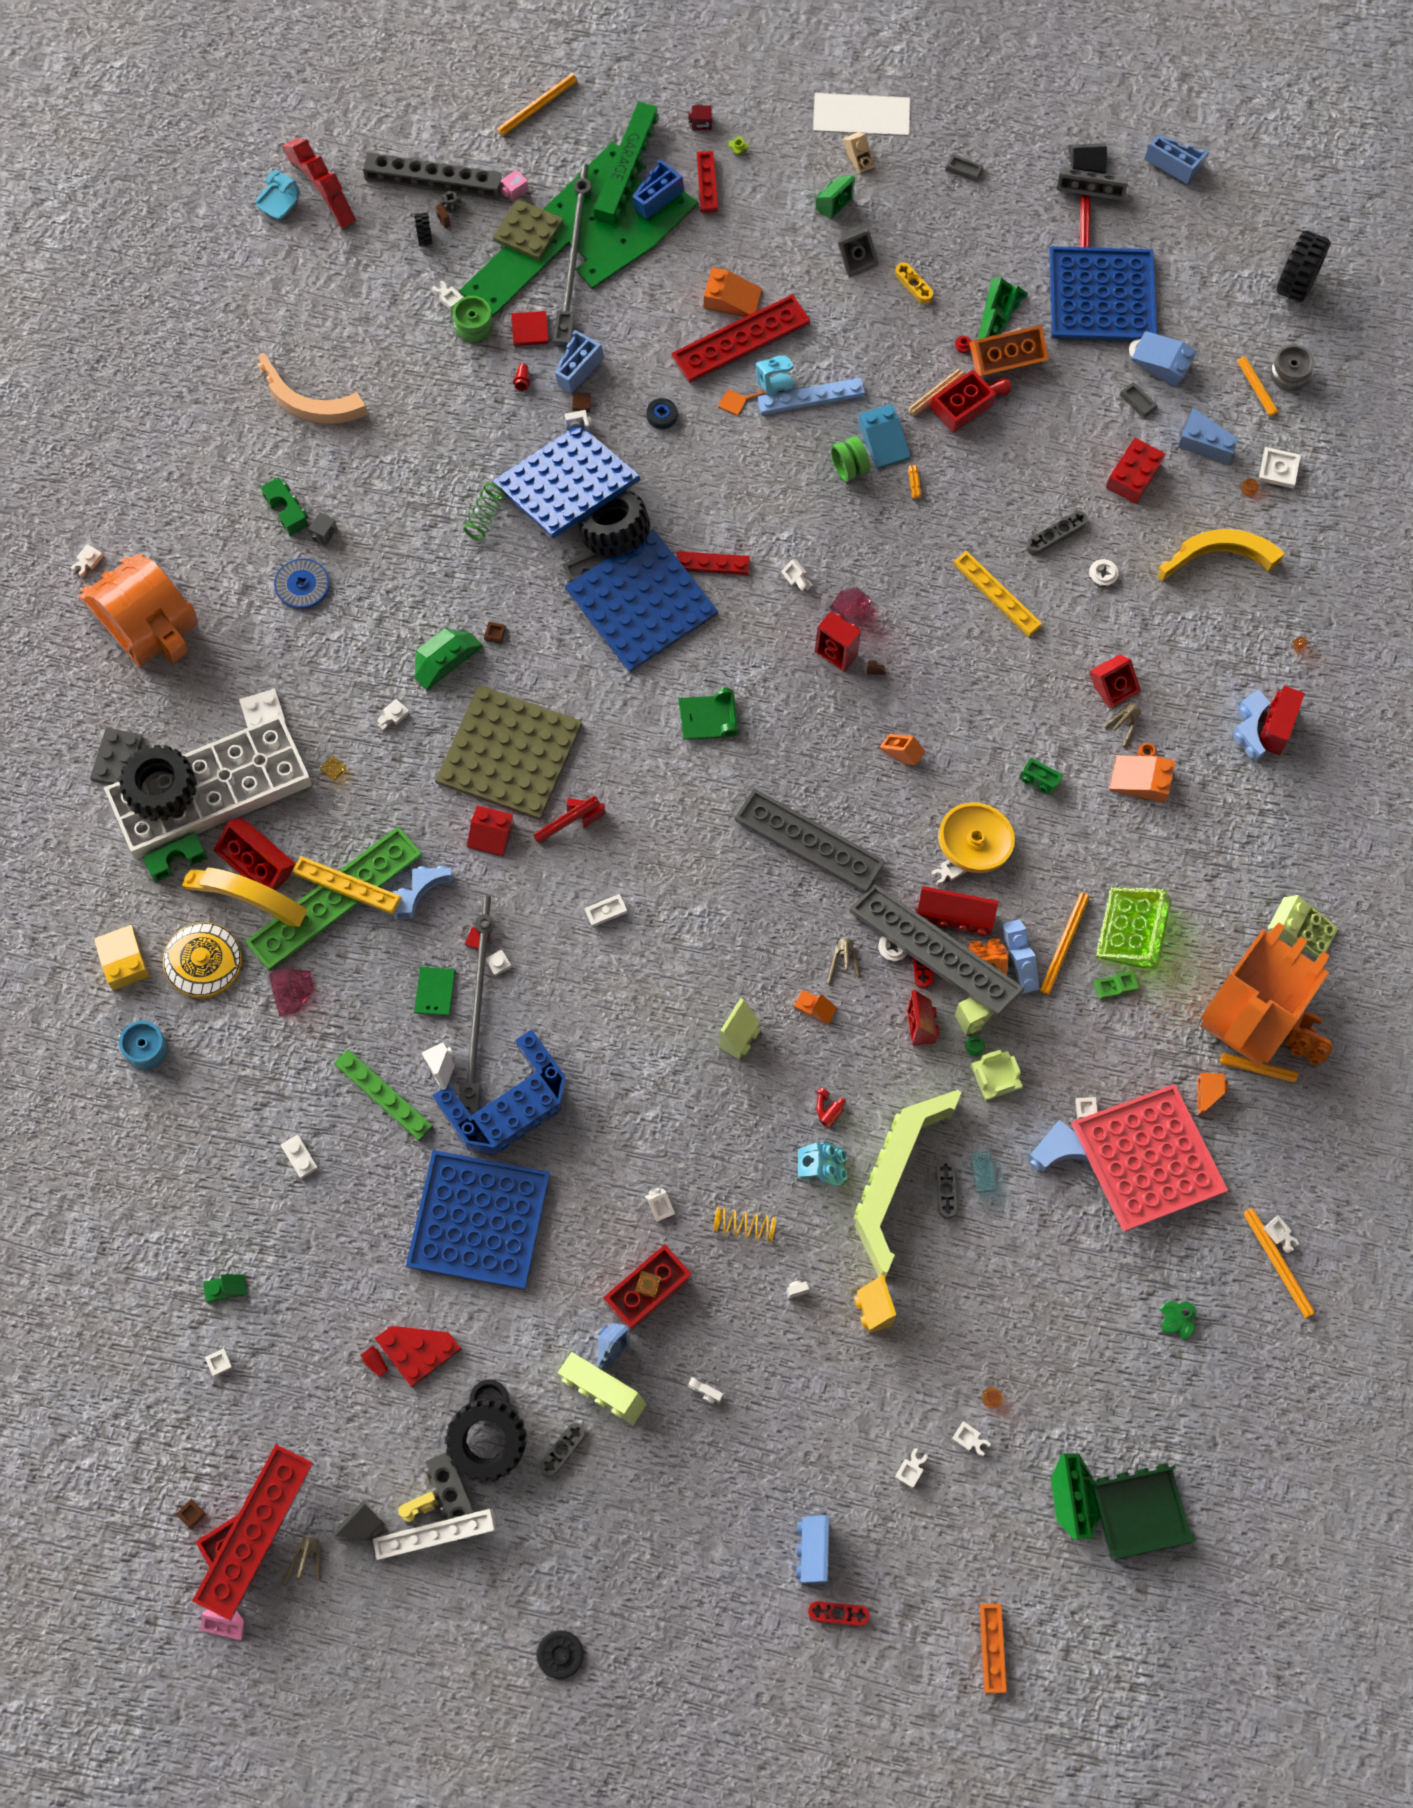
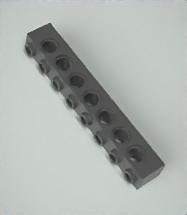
(432, 175)

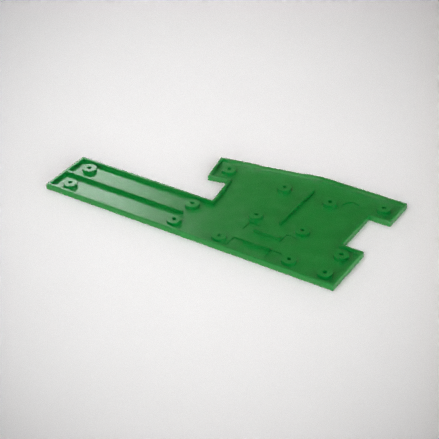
(598, 241)

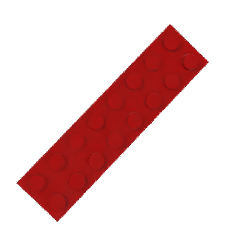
(740, 338)
(252, 1532)

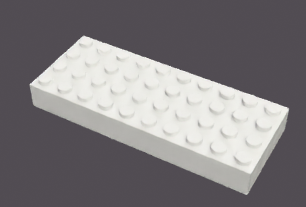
(231, 781)

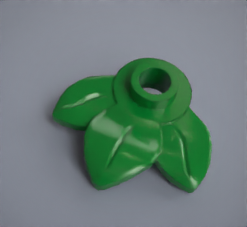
(1176, 1321)

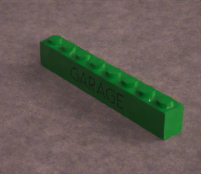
(626, 162)

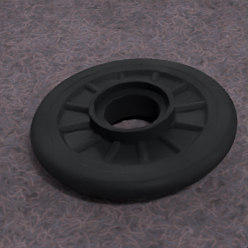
(566, 1667)

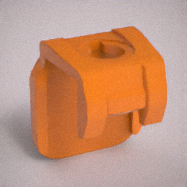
(993, 953)
(1307, 1043)

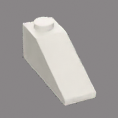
(440, 1063)

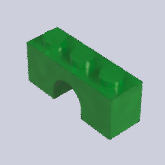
(277, 494)
(159, 860)

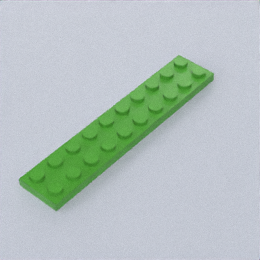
(325, 907)

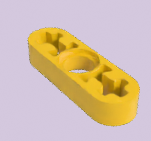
(913, 276)

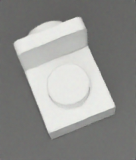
(577, 419)
(659, 1204)

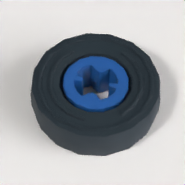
(653, 413)

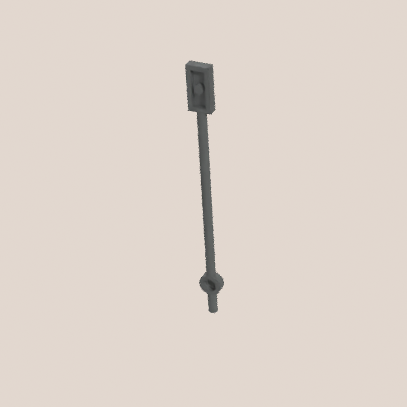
(565, 318)
(470, 1091)

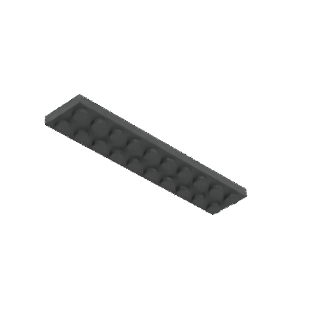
(937, 950)

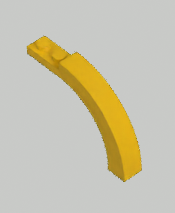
(1224, 540)
(247, 891)

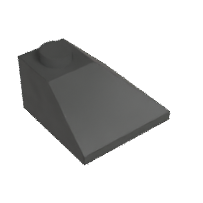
(857, 251)
(359, 1525)

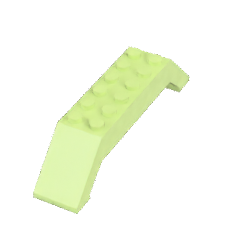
(890, 1168)

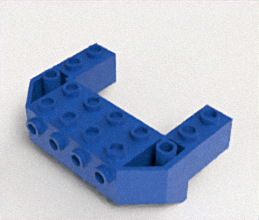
(513, 1112)

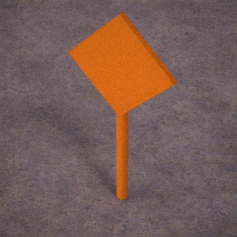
(734, 402)

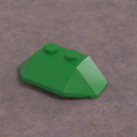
(443, 655)
(1074, 1497)

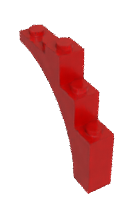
(301, 154)

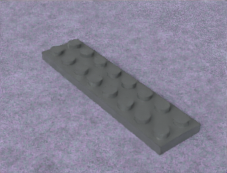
(809, 840)

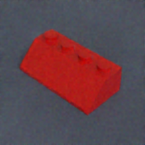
(253, 854)
(957, 910)

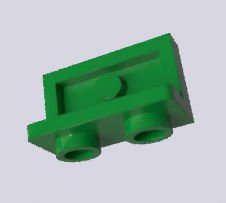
(1041, 776)

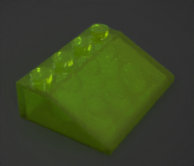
(1134, 926)

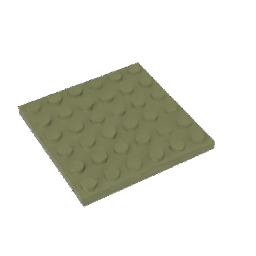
(509, 752)

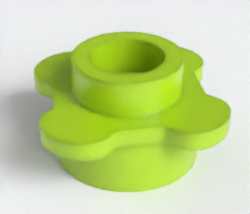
(738, 145)

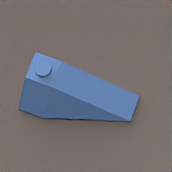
(611, 1343)

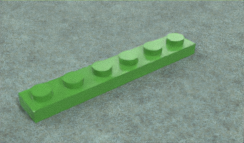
(383, 1095)

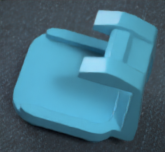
(278, 197)
(827, 1163)

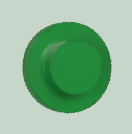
(975, 1046)

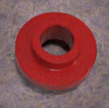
(963, 348)

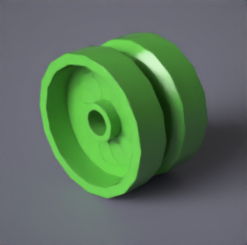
(472, 318)
(850, 458)

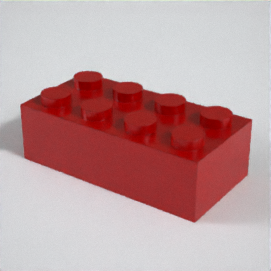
(635, 1307)

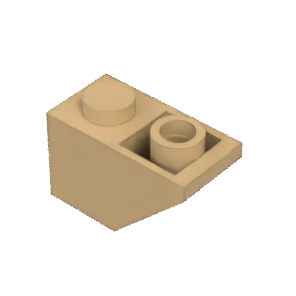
(859, 152)

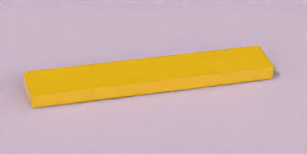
(997, 594)
(346, 885)

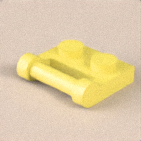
(421, 1504)

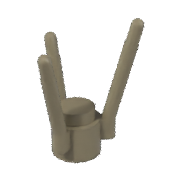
(1128, 715)
(845, 949)
(306, 1548)

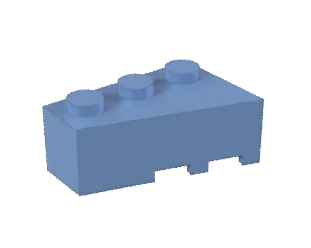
(1176, 159)
(578, 362)
(1207, 438)

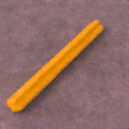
(537, 104)
(1064, 943)
(1279, 1263)

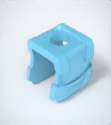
(778, 381)

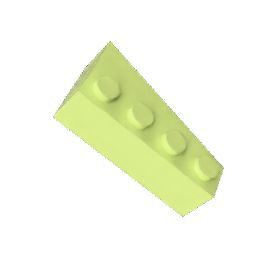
(603, 1388)

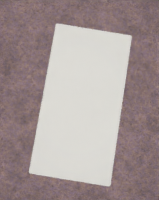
(861, 113)

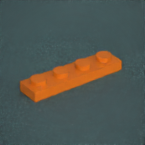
(992, 1648)

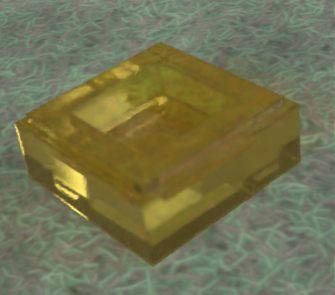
(333, 768)
(648, 1284)

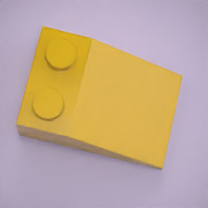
(121, 958)
(875, 1306)

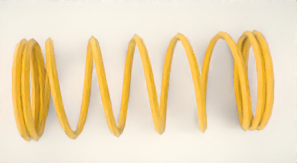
(718, 1218)

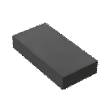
(964, 168)
(1138, 400)

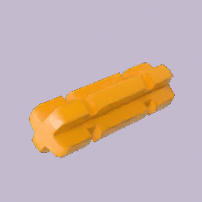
(914, 481)

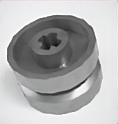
(1292, 367)

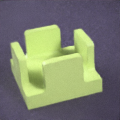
(997, 1074)

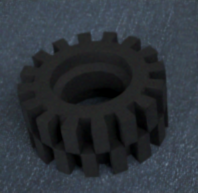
(423, 229)

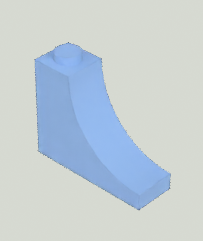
(1057, 1145)

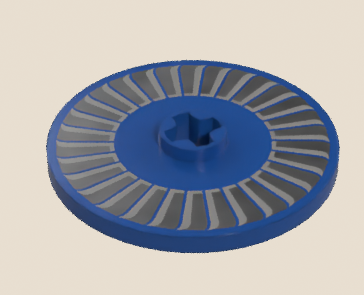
(293, 593)

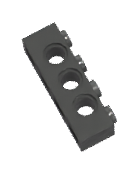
(1092, 184)
(434, 1468)

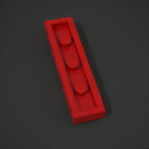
(707, 181)
(714, 563)

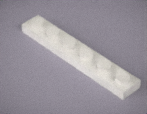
(434, 1534)

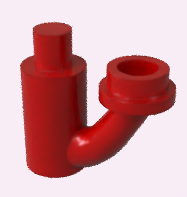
(829, 1116)

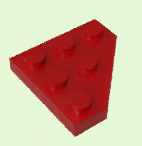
(416, 1350)

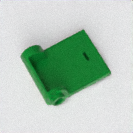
(710, 716)

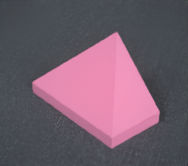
(220, 1626)

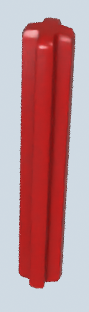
(1085, 221)
(566, 819)

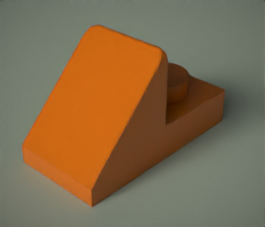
(815, 1007)

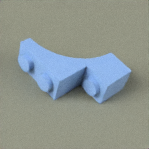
(1246, 732)
(422, 881)
(1022, 956)

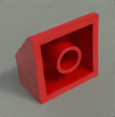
(1115, 680)
(490, 830)

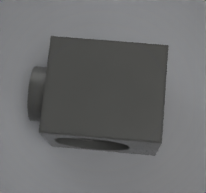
(322, 528)

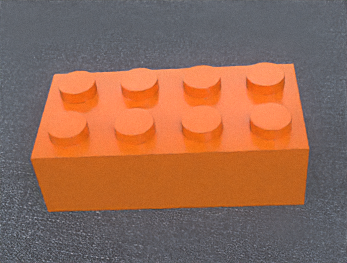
(1009, 350)

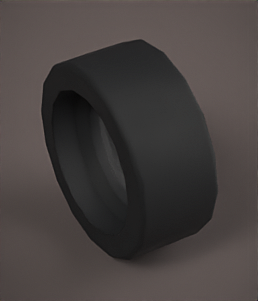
(489, 1383)

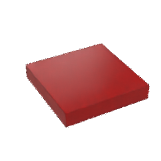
(529, 328)

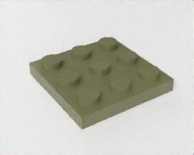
(528, 229)

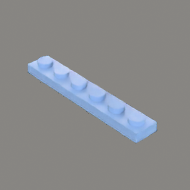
(811, 396)

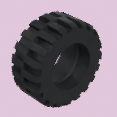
(1303, 266)
(618, 537)
(147, 763)
(466, 1460)

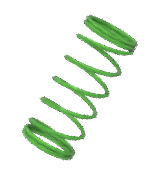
(500, 497)

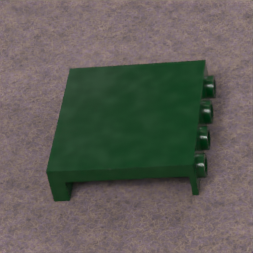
(1141, 1512)

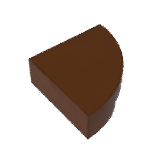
(875, 669)

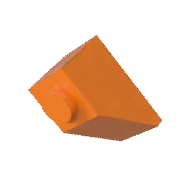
(903, 748)
(1210, 1090)

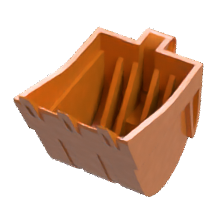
(141, 610)
(1264, 996)

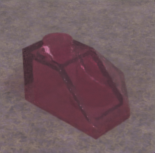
(852, 604)
(291, 989)

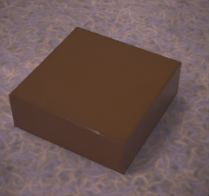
(443, 216)
(581, 401)
(495, 632)
(190, 1513)

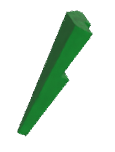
(1000, 305)

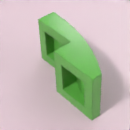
(1116, 985)

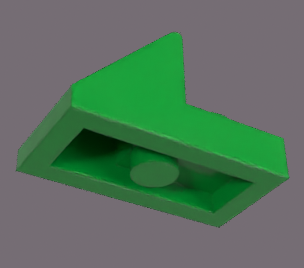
(225, 1287)

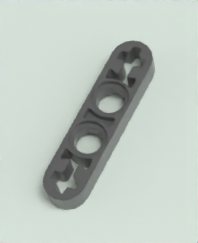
(1056, 532)

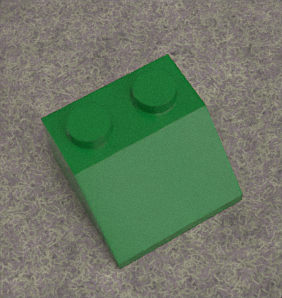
(835, 196)

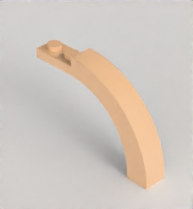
(309, 409)

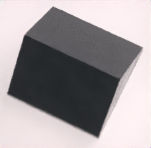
(1088, 157)

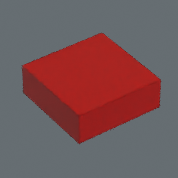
(473, 939)

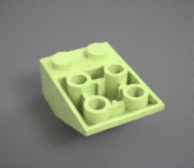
(1306, 922)

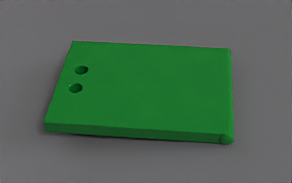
(434, 991)

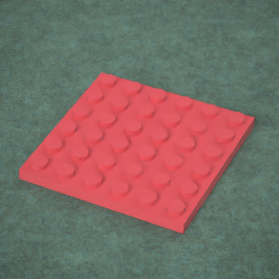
(1149, 1157)

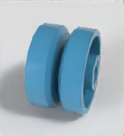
(143, 1045)

